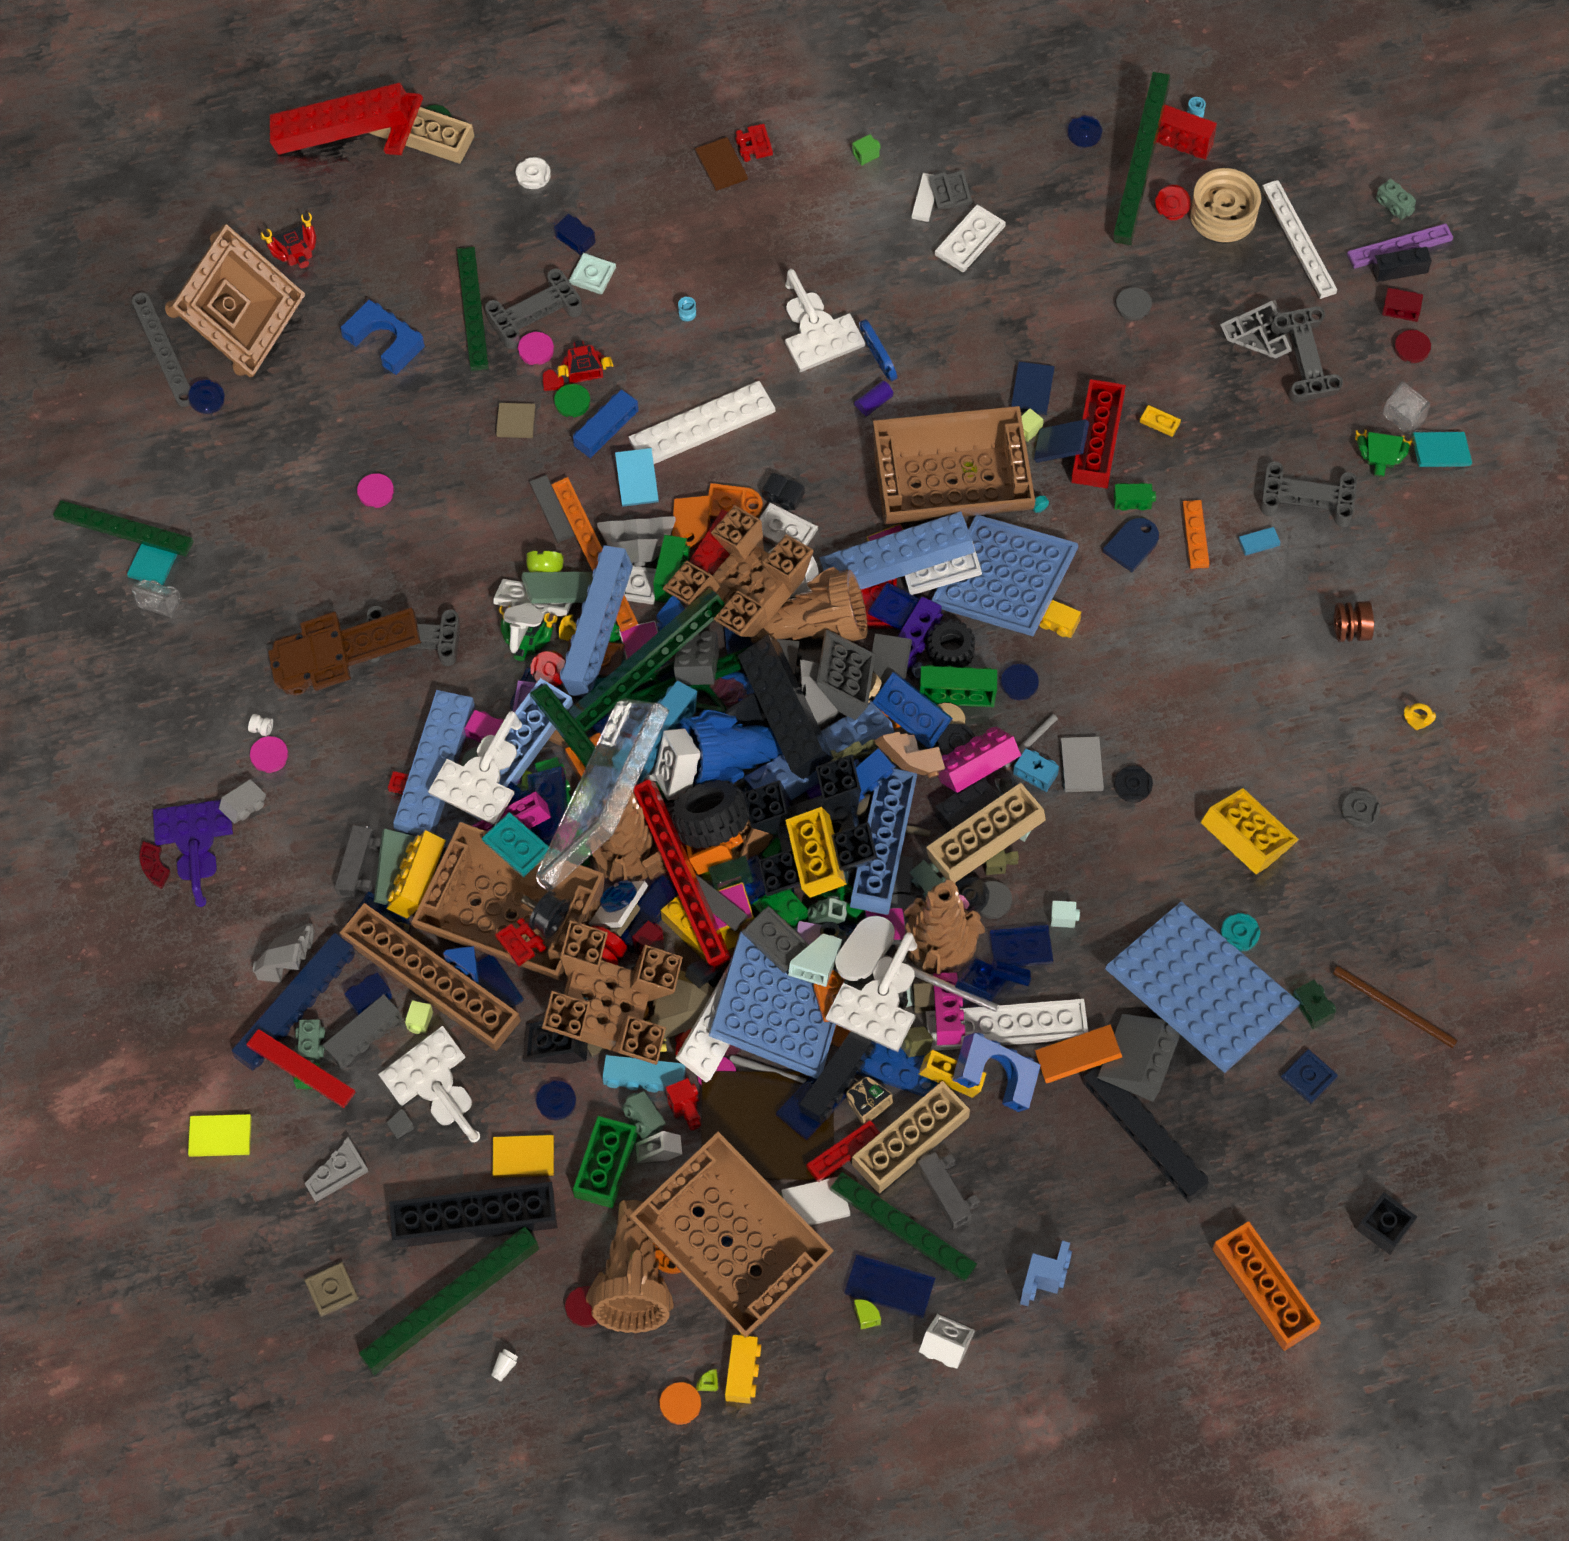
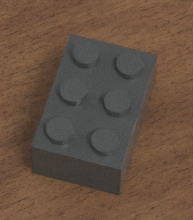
(698, 660)

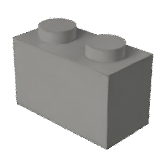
(242, 801)

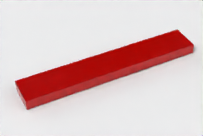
(301, 1068)

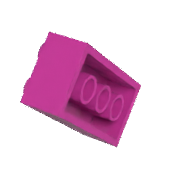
(978, 758)

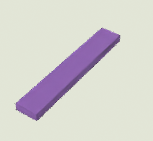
(1426, 237)

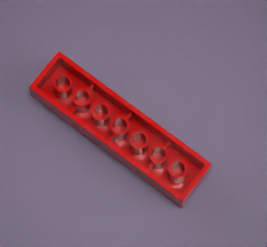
(339, 118)

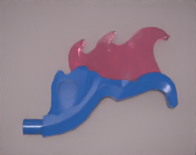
(733, 686)

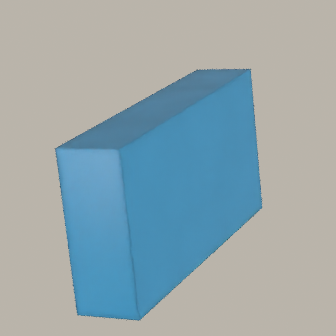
(1259, 541)

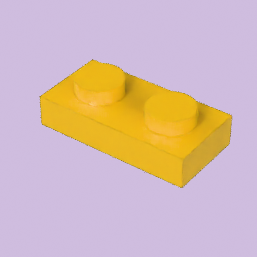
(1160, 420)

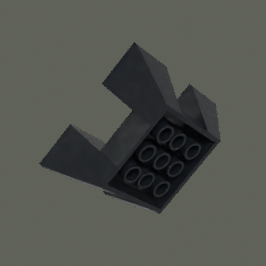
(840, 797)

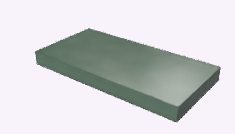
(557, 586)
(390, 857)

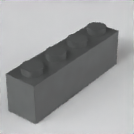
(362, 1031)

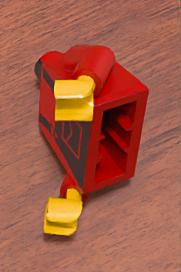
(293, 245)
(583, 363)

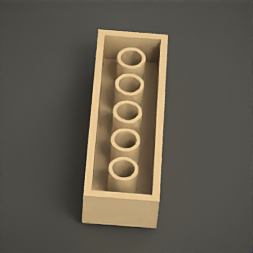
(437, 135)
(986, 833)
(910, 1137)

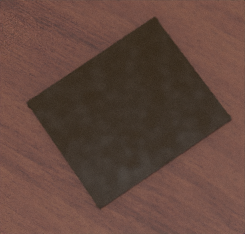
(744, 1113)

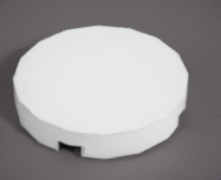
(533, 173)

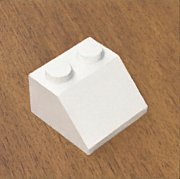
(946, 1341)

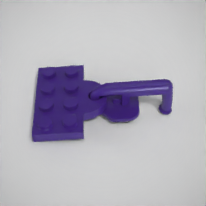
(193, 832)

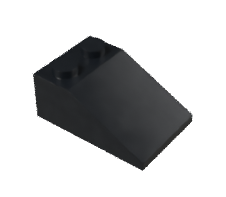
(551, 1047)

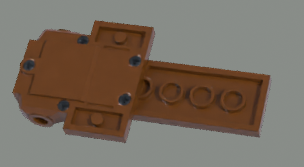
(324, 652)

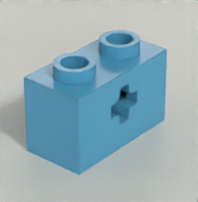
(1036, 769)

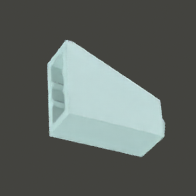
(816, 960)

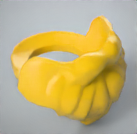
(567, 628)
(1418, 721)

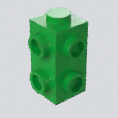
(1133, 496)

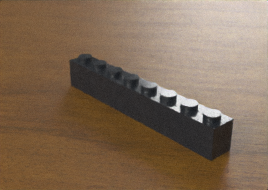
(839, 1074)
(1148, 1136)

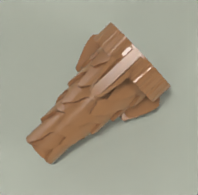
(831, 605)
(628, 847)
(942, 930)
(630, 1292)

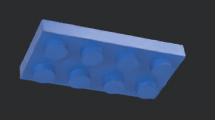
(912, 710)
(897, 1070)

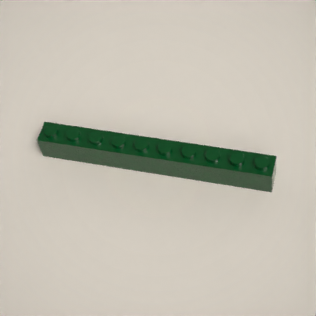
(1141, 158)
(646, 660)
(449, 1301)

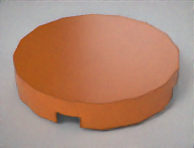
(680, 1403)

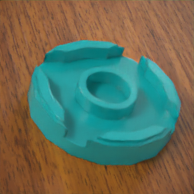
(1241, 931)

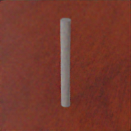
(1034, 736)
(762, 1068)

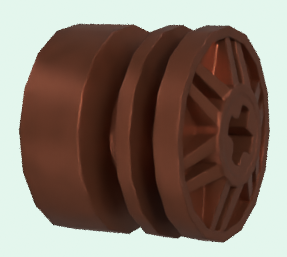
(1354, 621)

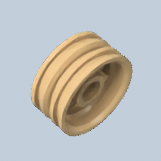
(1223, 214)

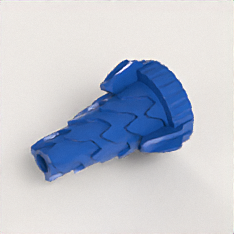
(728, 747)

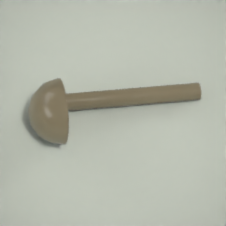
(863, 809)

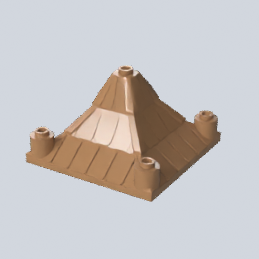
(237, 301)

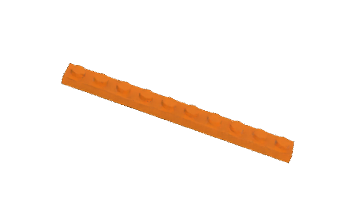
(588, 541)

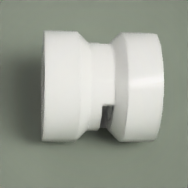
(261, 725)

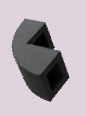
(701, 973)

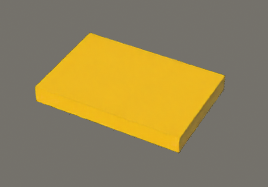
(523, 1156)

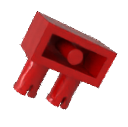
(683, 1102)

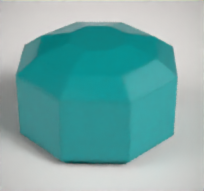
(1041, 504)

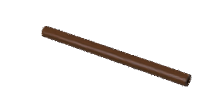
(1395, 1007)

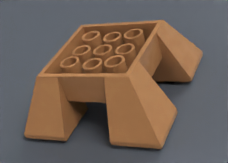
(750, 579)
(630, 990)

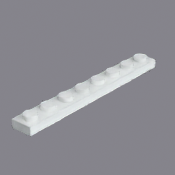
(1299, 239)

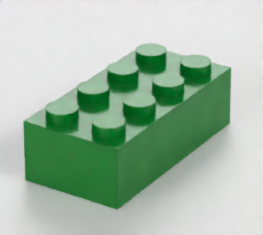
(959, 685)
(605, 1162)

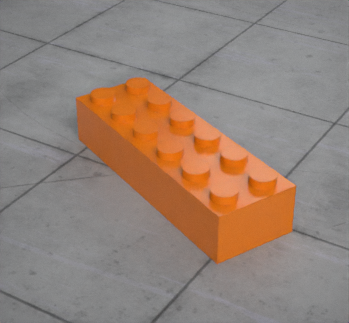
(1266, 1286)

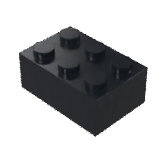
(965, 804)

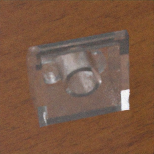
(1406, 408)
(156, 597)

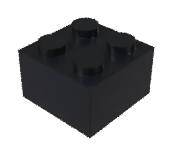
(1387, 1223)

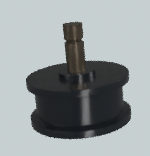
(547, 913)

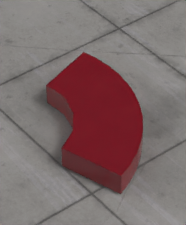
(152, 865)

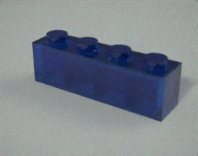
(659, 895)

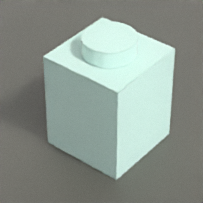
(1064, 914)

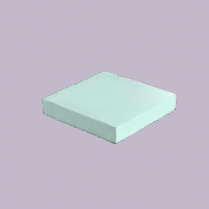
(592, 273)

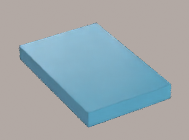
(636, 477)

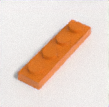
(1195, 534)

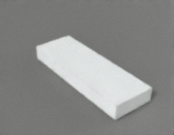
(924, 200)

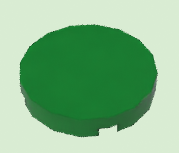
(572, 400)

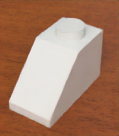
(659, 1147)

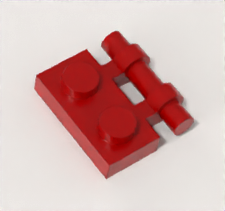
(759, 139)
(516, 946)

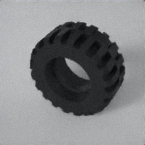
(709, 814)

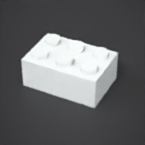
(676, 763)

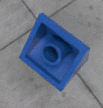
(464, 960)

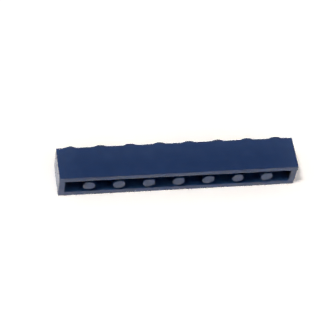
(297, 997)

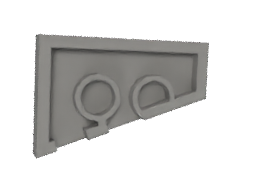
(337, 1172)

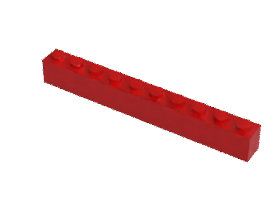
(682, 873)

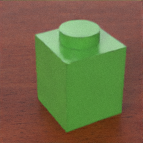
(866, 149)

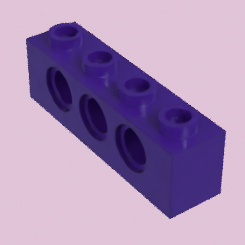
(927, 611)

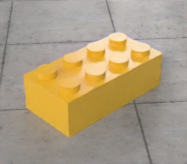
(815, 852)
(415, 874)

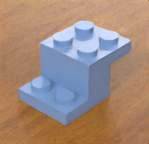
(1046, 1273)

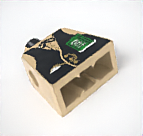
(868, 1099)

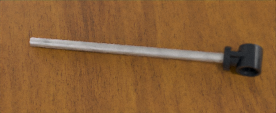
(831, 927)

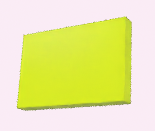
(219, 1135)

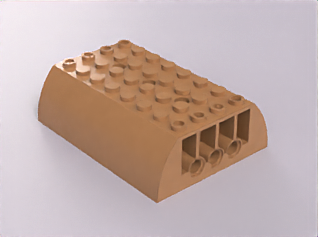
(935, 450)
(476, 872)
(747, 1210)

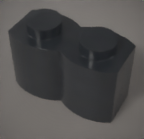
(783, 491)

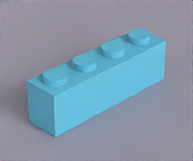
(641, 1074)

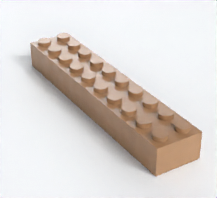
(430, 977)

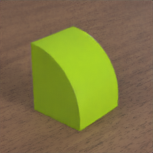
(867, 1314)

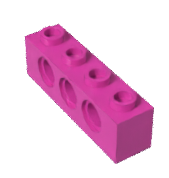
(529, 811)
(948, 1012)

